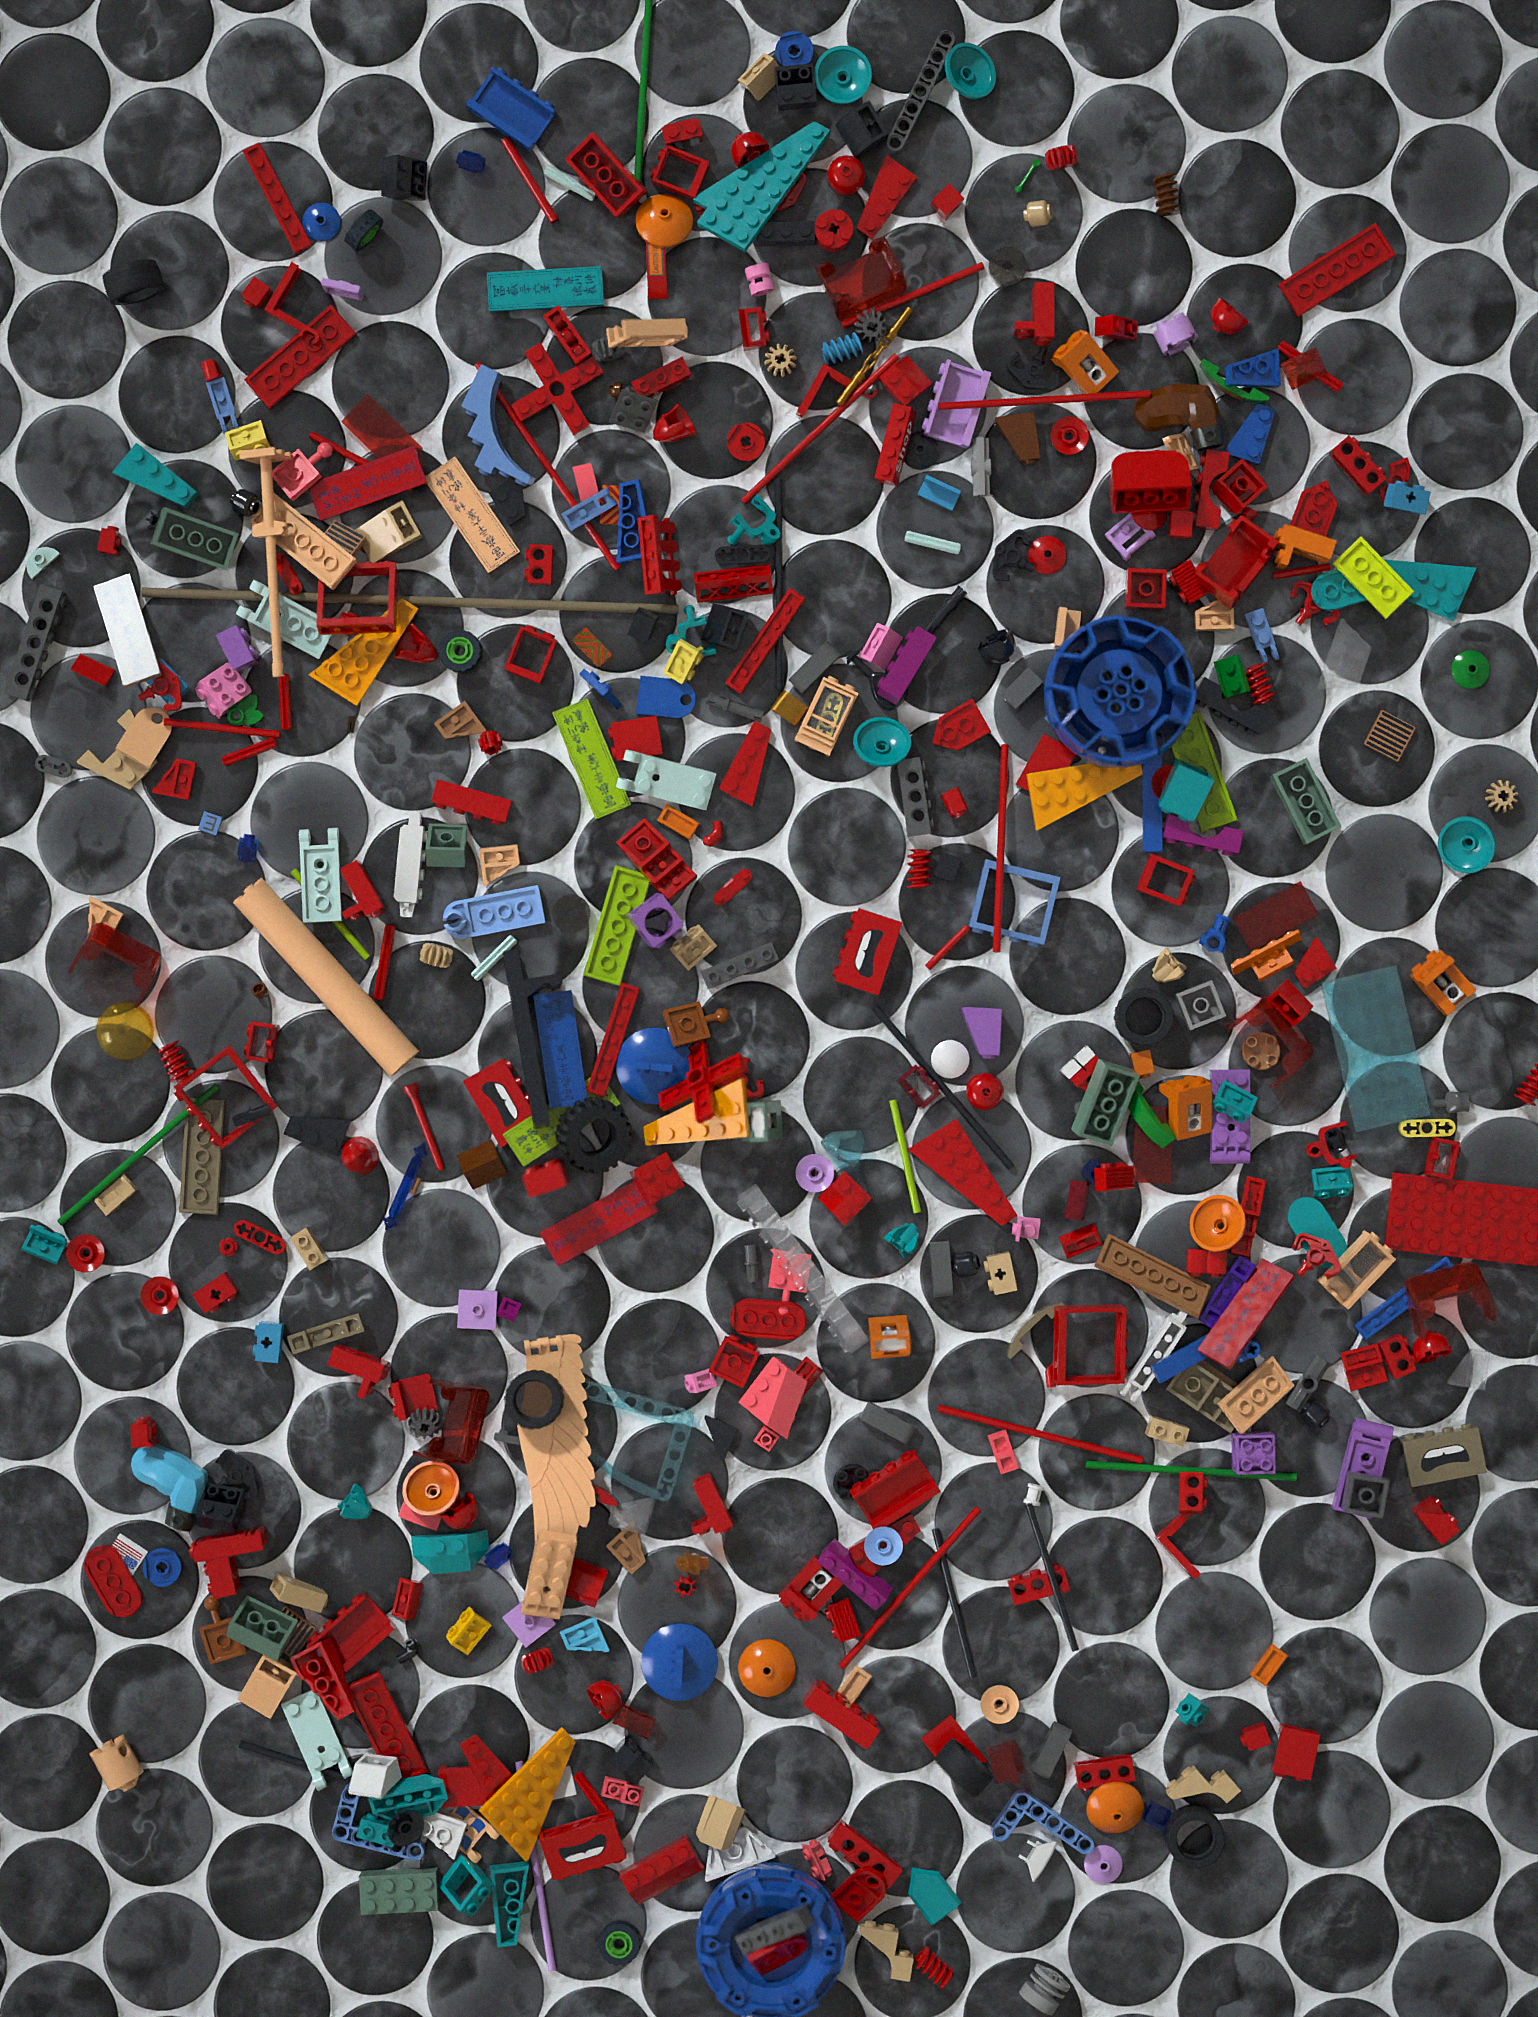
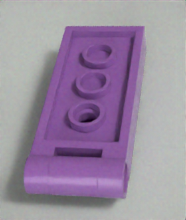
(1227, 1145)
(1364, 1438)

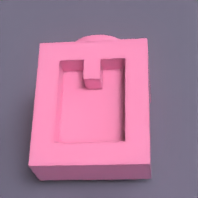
(1026, 1228)
(700, 1381)

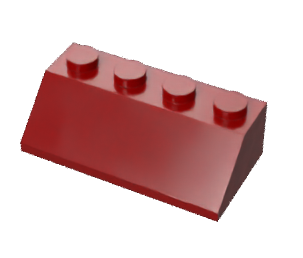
(661, 1870)

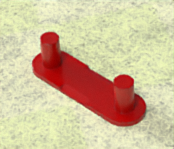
(288, 575)
(732, 887)

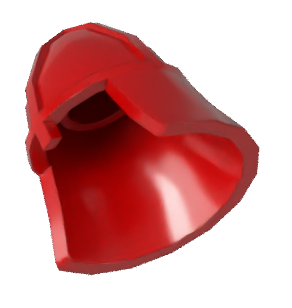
(674, 426)
(415, 647)
(360, 1155)

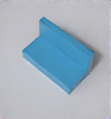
(939, 493)

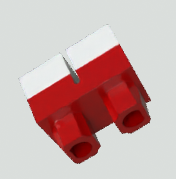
(1075, 1072)

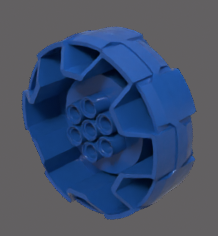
(1088, 722)
(763, 1894)

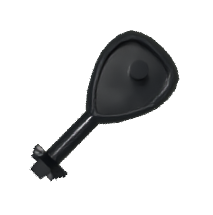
(874, 678)

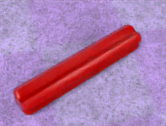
(285, 702)
(249, 751)
(590, 1792)

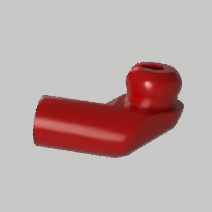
(713, 838)

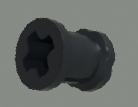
(1336, 1142)

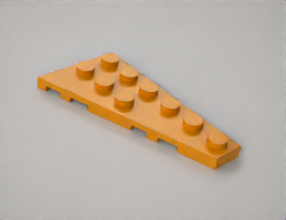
(362, 658)
(1067, 789)
(680, 1125)

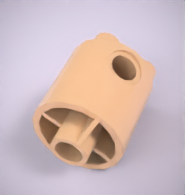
(117, 1764)

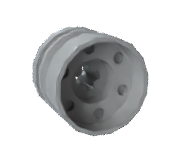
(1046, 1986)

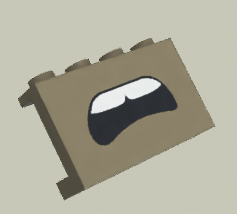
(1443, 1455)

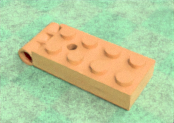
(549, 1574)

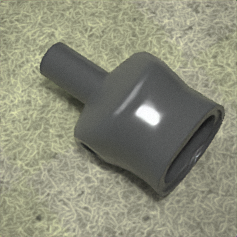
(1454, 1102)

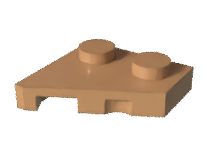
(459, 722)
(627, 1550)

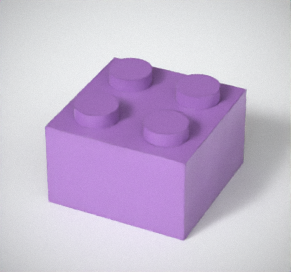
(237, 648)

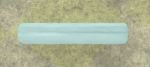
(569, 182)
(932, 542)
(494, 957)

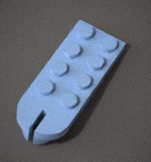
(495, 912)

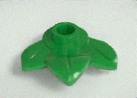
(247, 710)

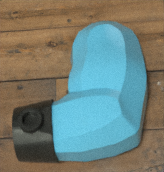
(173, 1476)

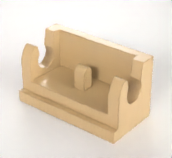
(116, 1195)

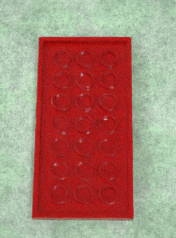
(1462, 1219)

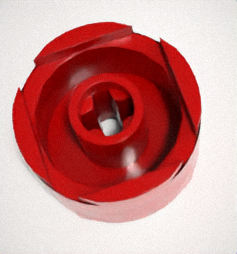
(839, 221)

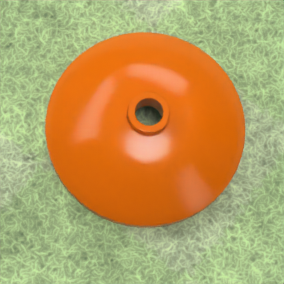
(660, 229)
(1210, 1215)
(426, 1479)
(766, 1654)
(1111, 1800)

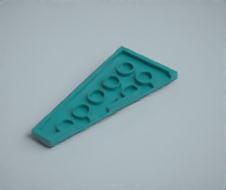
(1435, 585)

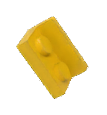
(467, 1631)

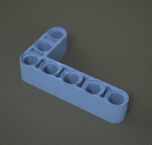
(1042, 1818)
(351, 1827)

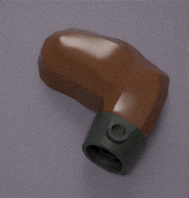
(1179, 407)

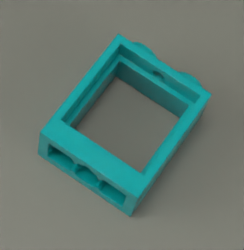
(456, 1876)

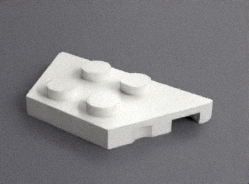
(745, 1852)

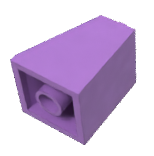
(985, 1029)

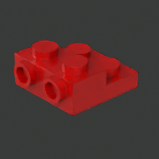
(734, 1360)

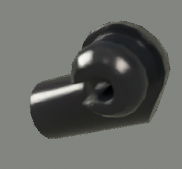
(410, 1651)

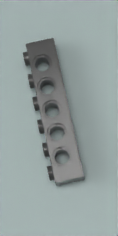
(44, 595)

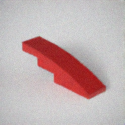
(1251, 1204)

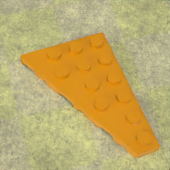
(525, 1798)

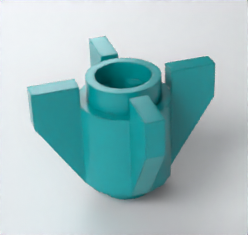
(904, 1238)
(355, 1504)

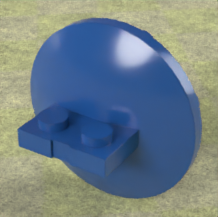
(650, 1064)
(679, 1661)

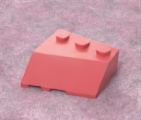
(775, 1396)

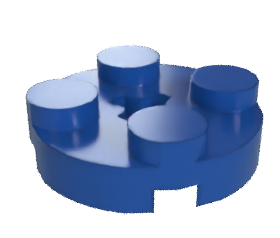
(796, 40)
(155, 1575)

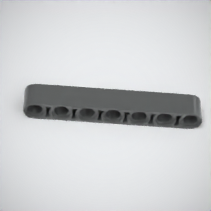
(915, 100)

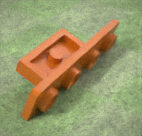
(1270, 958)

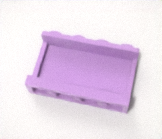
(955, 385)

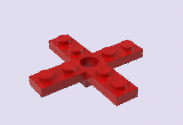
(565, 403)
(700, 1082)

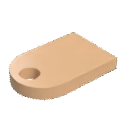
(144, 737)

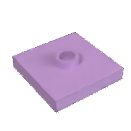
(342, 289)
(477, 1309)
(527, 1627)

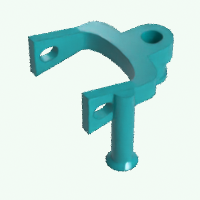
(767, 530)
(672, 639)

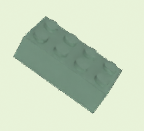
(194, 538)
(1305, 801)
(1105, 1102)
(399, 1890)

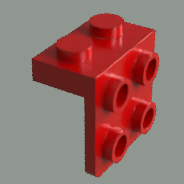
(412, 1394)

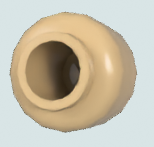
(1038, 213)

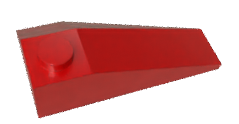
(324, 1674)

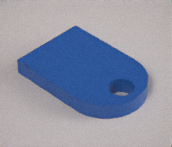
(662, 697)

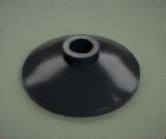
(925, 459)
(408, 1833)

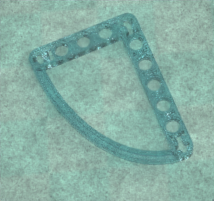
(656, 1414)

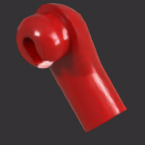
(1049, 1376)

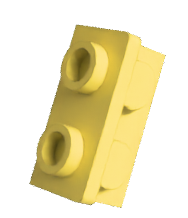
(246, 438)
(683, 661)

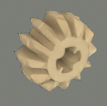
(776, 354)
(1498, 802)
(436, 955)

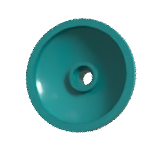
(843, 62)
(970, 70)
(882, 734)
(1458, 852)

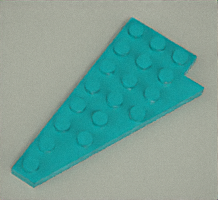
(749, 196)

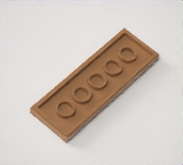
(1152, 1276)

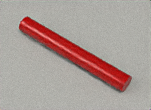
(1301, 571)
(947, 947)

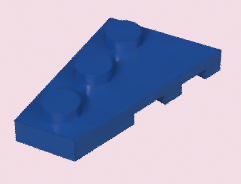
(1256, 371)
(1252, 435)

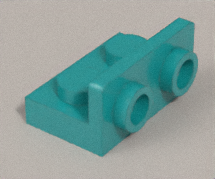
(1234, 1102)
(1331, 1182)

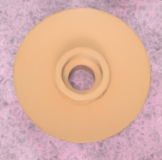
(1003, 1713)

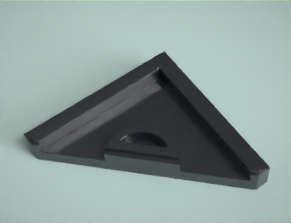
(721, 1434)

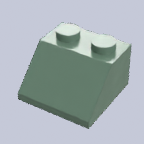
(446, 845)

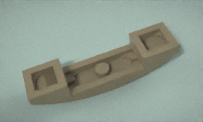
(325, 1333)
(1015, 1345)

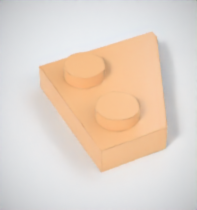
(1180, 444)
(1214, 618)
(497, 861)
(103, 913)

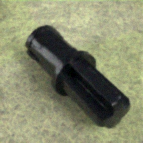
(251, 1115)

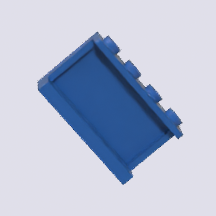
(512, 109)

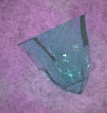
(845, 1145)

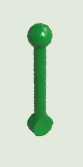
(1036, 162)

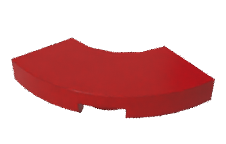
(1398, 472)

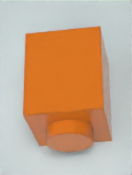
(1142, 1063)

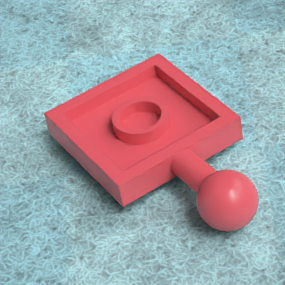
(299, 473)
(781, 1280)

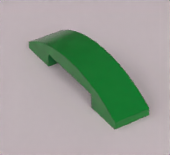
(1148, 1121)

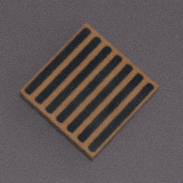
(346, 537)
(1389, 735)
(303, 1631)

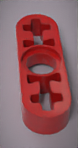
(270, 1248)

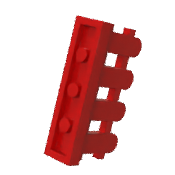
(651, 555)

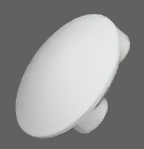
(950, 1059)

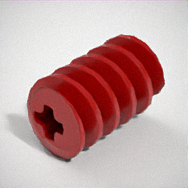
(1259, 684)
(919, 868)
(174, 1062)
(1530, 1088)
(934, 1966)

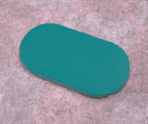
(1334, 591)
(1310, 1217)

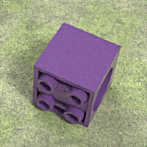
(638, 918)
(1253, 1452)

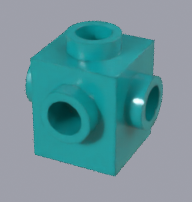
(1192, 1710)

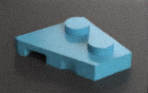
(585, 1636)

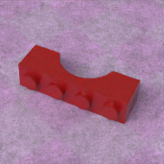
(1213, 464)

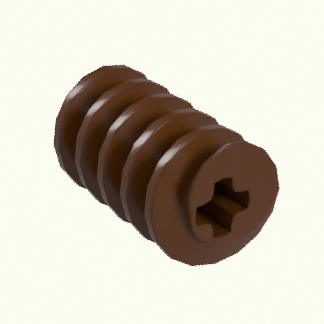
(1165, 195)

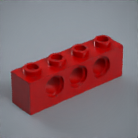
(876, 1856)

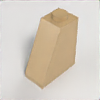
(298, 1593)

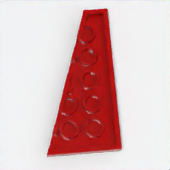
(958, 1162)

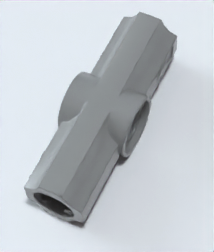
(980, 467)

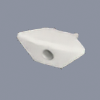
(1038, 1857)

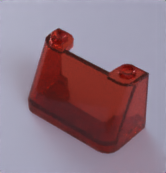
(863, 281)

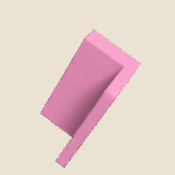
(881, 646)

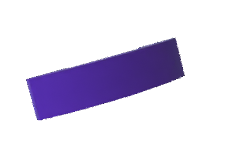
(1226, 1291)

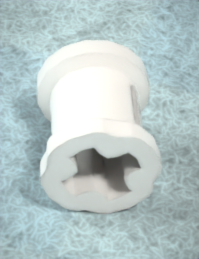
(1034, 1494)

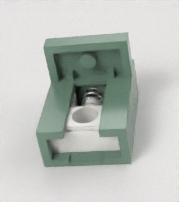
(764, 1121)

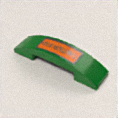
(1210, 371)

